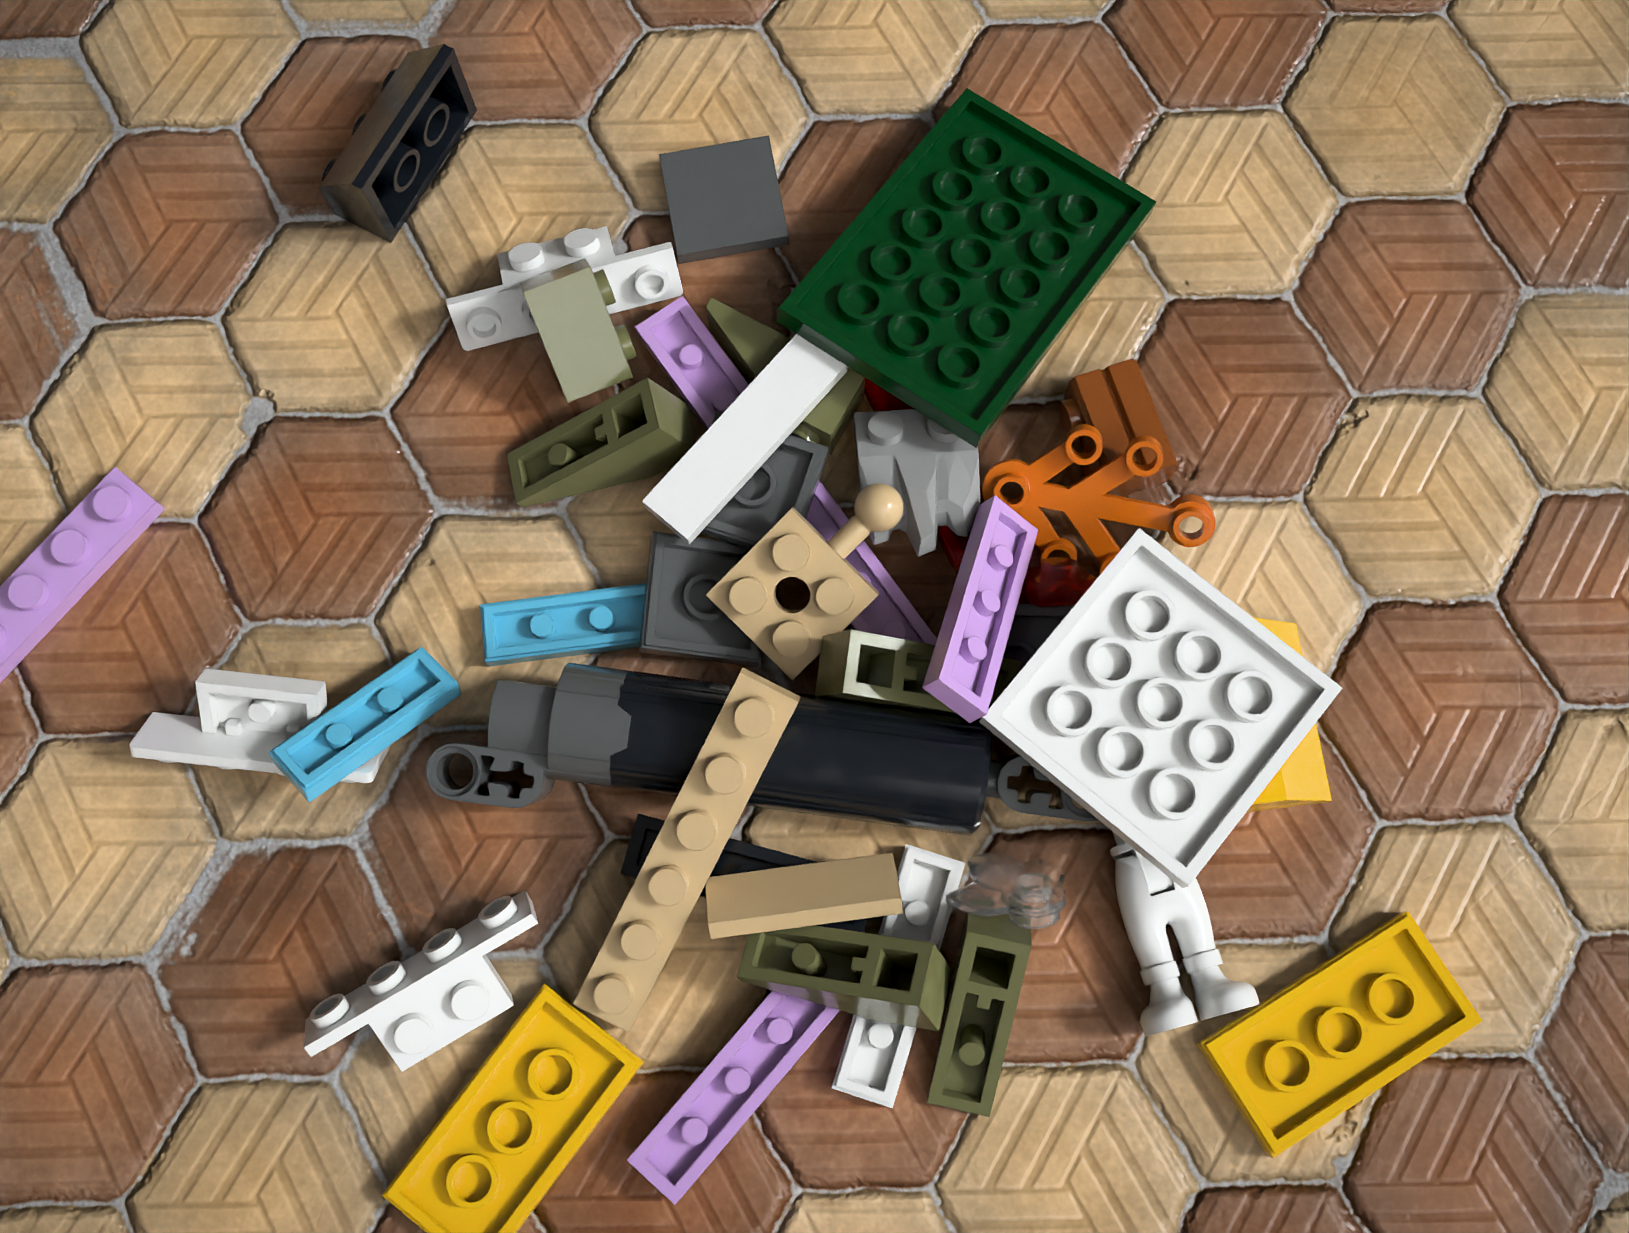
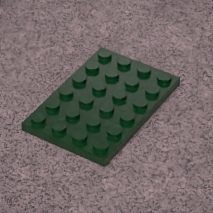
(967, 266)

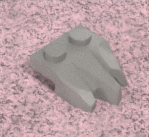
(928, 469)

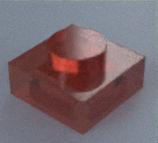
(1056, 582)

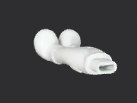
(1147, 905)

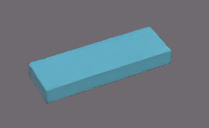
(562, 625)
(364, 723)

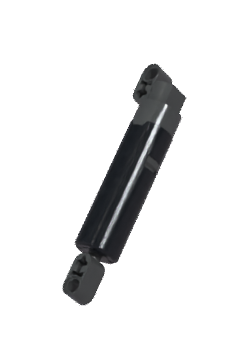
(829, 762)

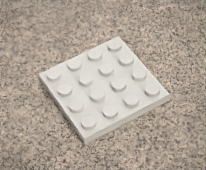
(1161, 707)

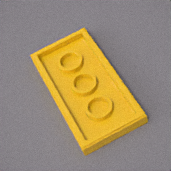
(1338, 1033)
(515, 1122)

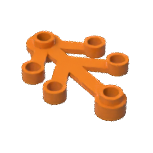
(1087, 498)

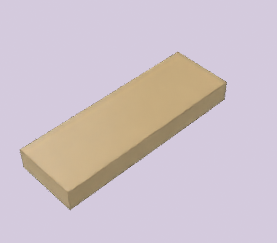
(802, 895)

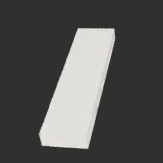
(743, 437)
(878, 1050)

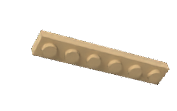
(687, 849)

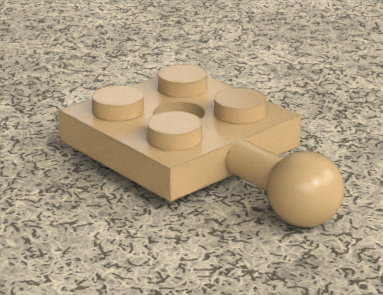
(800, 551)

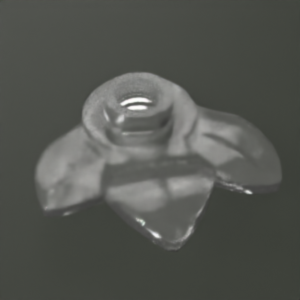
(1003, 885)

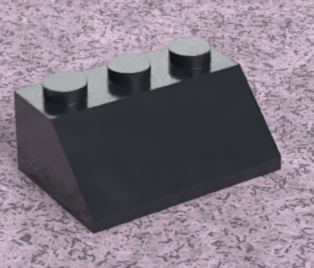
(400, 142)

